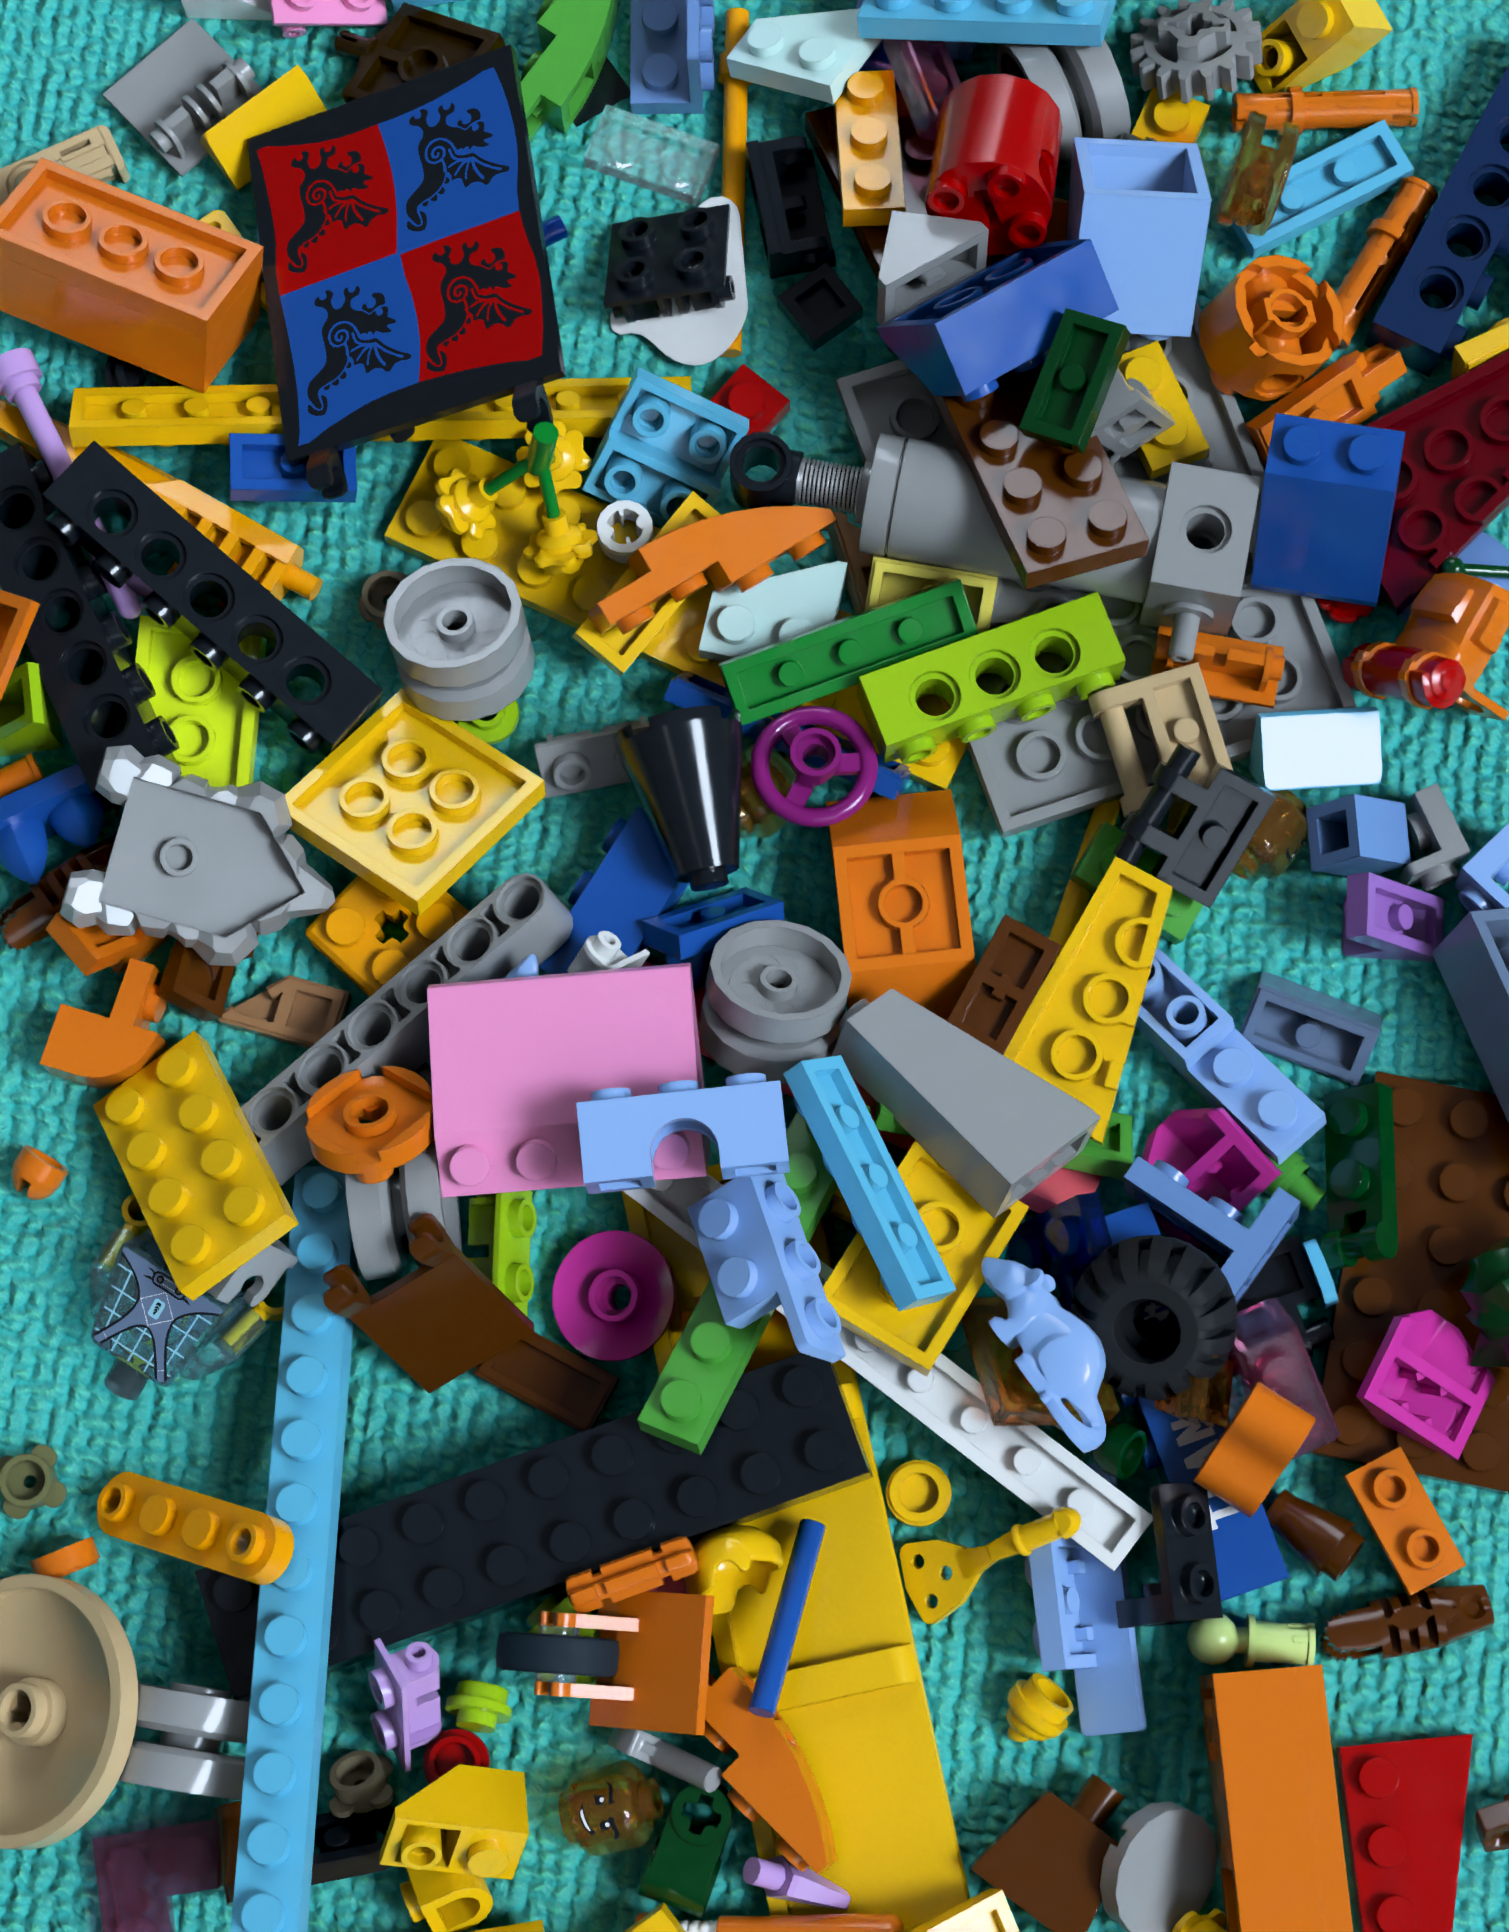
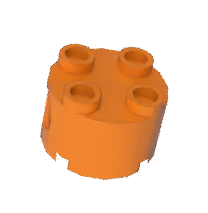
(1270, 329)

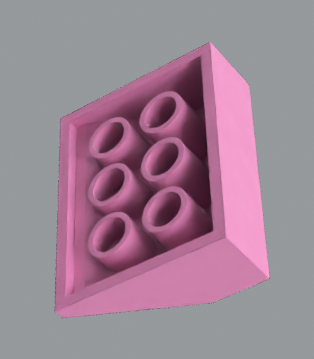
(528, 1048)

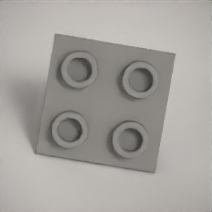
(182, 94)

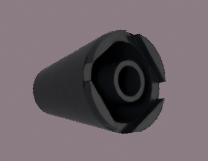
(690, 789)

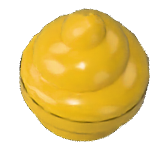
(1037, 1709)

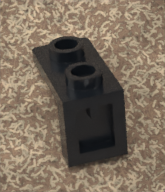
(1185, 1561)

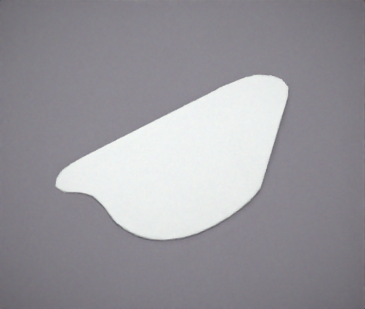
(704, 333)

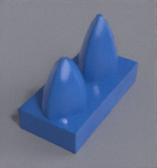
(262, 472)
(41, 810)
(693, 931)

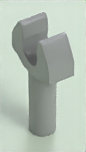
(667, 1757)

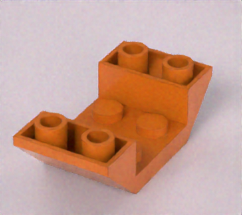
(904, 900)

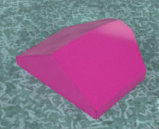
(1213, 1157)
(1426, 1382)

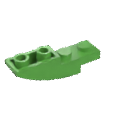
(572, 54)

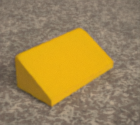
(277, 105)

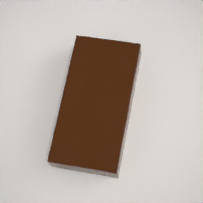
(551, 1380)

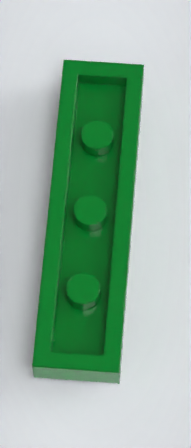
(843, 650)

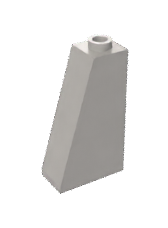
(963, 1101)

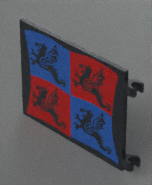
(405, 262)

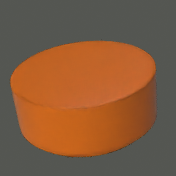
(67, 1559)

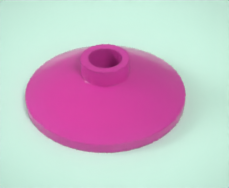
(587, 1289)

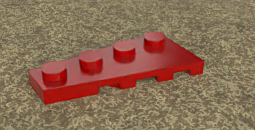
(1405, 1829)

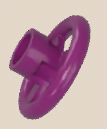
(814, 743)

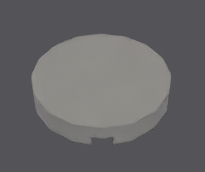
(1158, 1868)

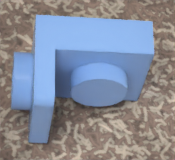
(1479, 875)

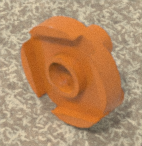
(401, 1126)

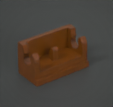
(1004, 984)

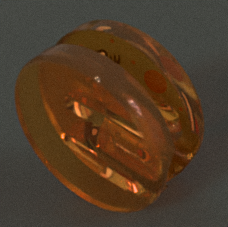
(1256, 176)

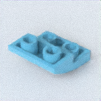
(663, 447)

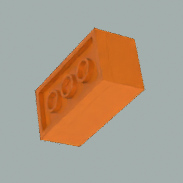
(126, 275)
(1275, 1801)

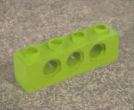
(1074, 630)

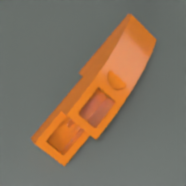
(726, 547)
(770, 1774)

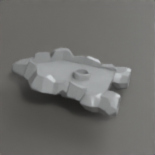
(194, 861)

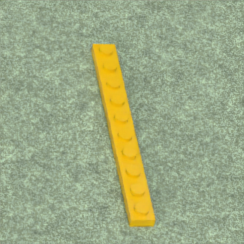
(188, 417)

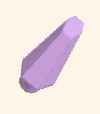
(788, 1883)

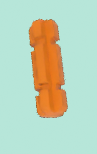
(631, 1574)

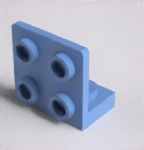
(671, 55)

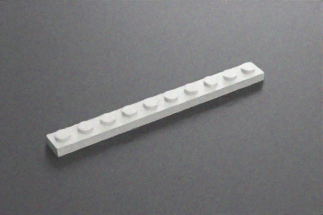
(957, 1411)

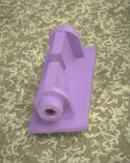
(405, 1699)

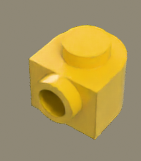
(446, 1899)

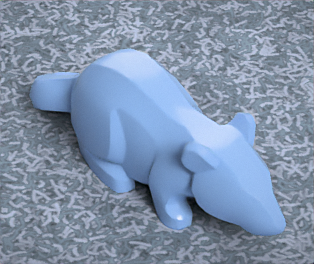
(1060, 1350)

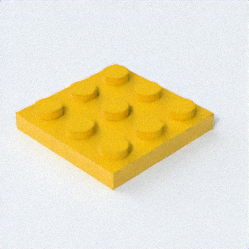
(411, 802)

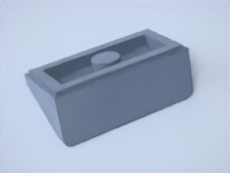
(1311, 1028)

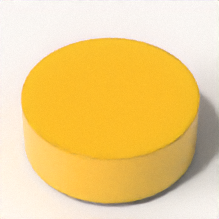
(918, 1493)

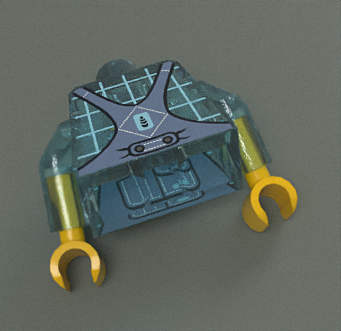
(154, 1325)

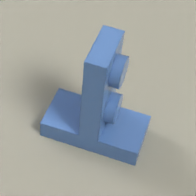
(1216, 1221)

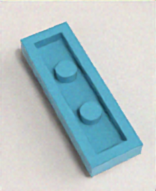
(1332, 185)

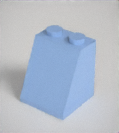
(1148, 224)

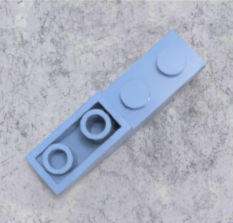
(1222, 1064)

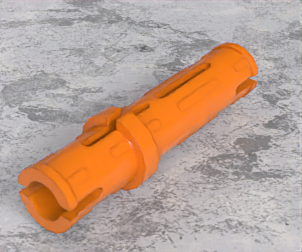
(1328, 108)
(1387, 242)

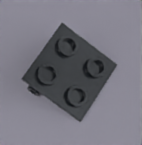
(669, 259)

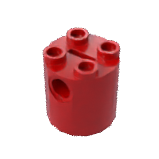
(997, 159)

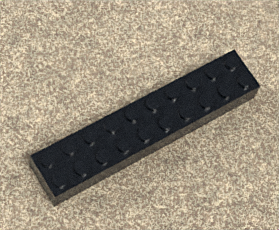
(560, 1511)

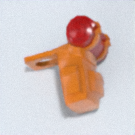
(1440, 651)

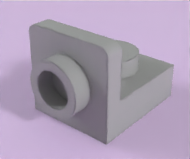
(1437, 833)

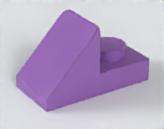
(1390, 920)

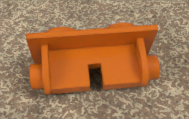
(1230, 666)
(1404, 1521)

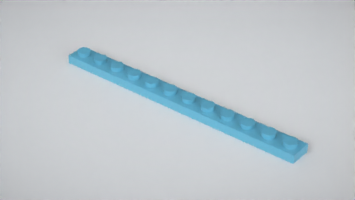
(297, 1608)

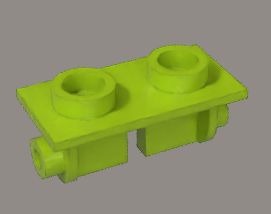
(506, 1226)

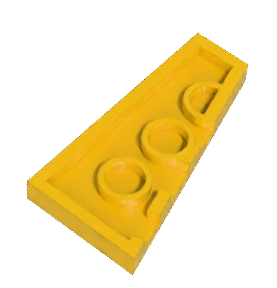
(1094, 992)

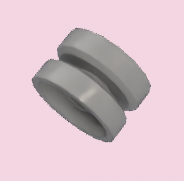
(1080, 82)
(459, 639)
(773, 998)
(383, 1210)
(191, 1740)

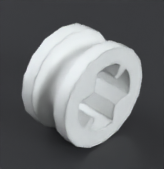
(619, 512)

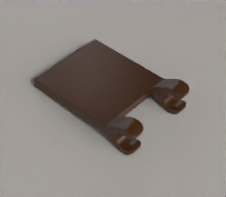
(437, 1316)

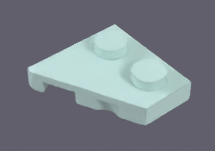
(802, 53)
(771, 610)

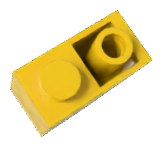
(1317, 41)
(462, 1824)

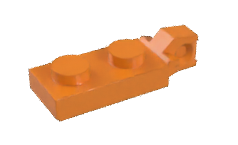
(1338, 393)

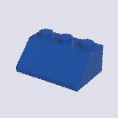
(998, 318)

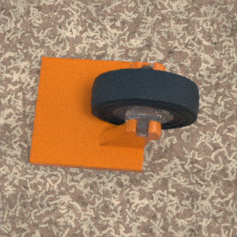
(646, 1661)

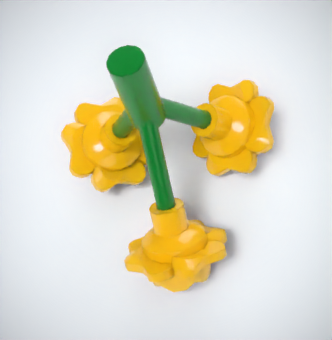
(548, 462)

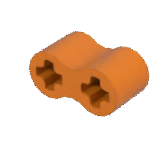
(1254, 1449)

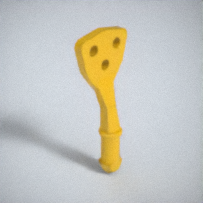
(970, 1563)

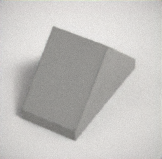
(925, 258)

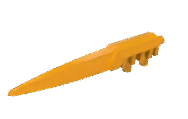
(256, 549)

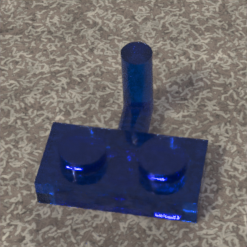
(1063, 1241)

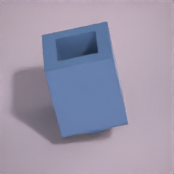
(1358, 835)

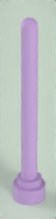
(21, 386)

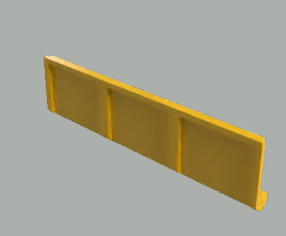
(854, 1665)

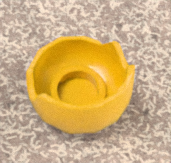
(733, 1559)

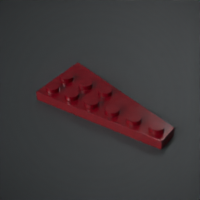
(1448, 477)

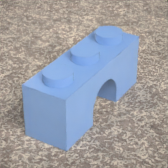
(625, 1130)

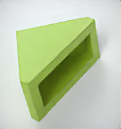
(28, 714)

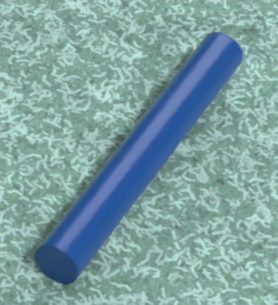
(787, 1618)

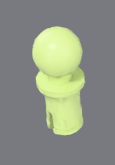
(1259, 1641)

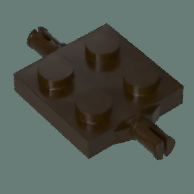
(409, 48)

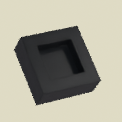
(820, 306)

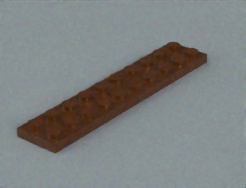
(1049, 504)

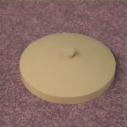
(62, 1708)

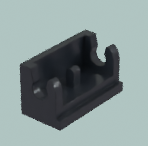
(789, 206)

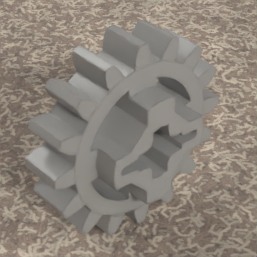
(1196, 49)

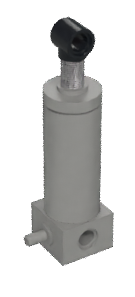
(927, 510)

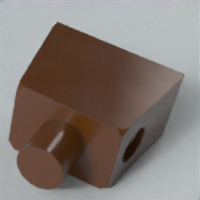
(1054, 1856)

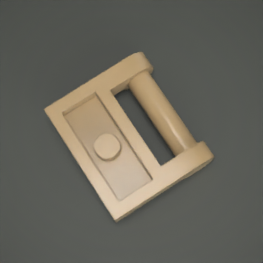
(1176, 712)

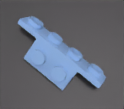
(764, 1261)
(1081, 1632)

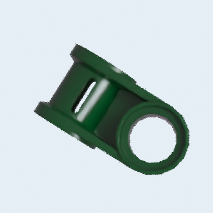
(686, 1858)

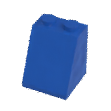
(1326, 509)

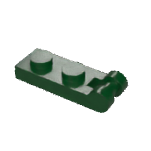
(1360, 1176)

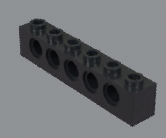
(102, 485)
(96, 639)

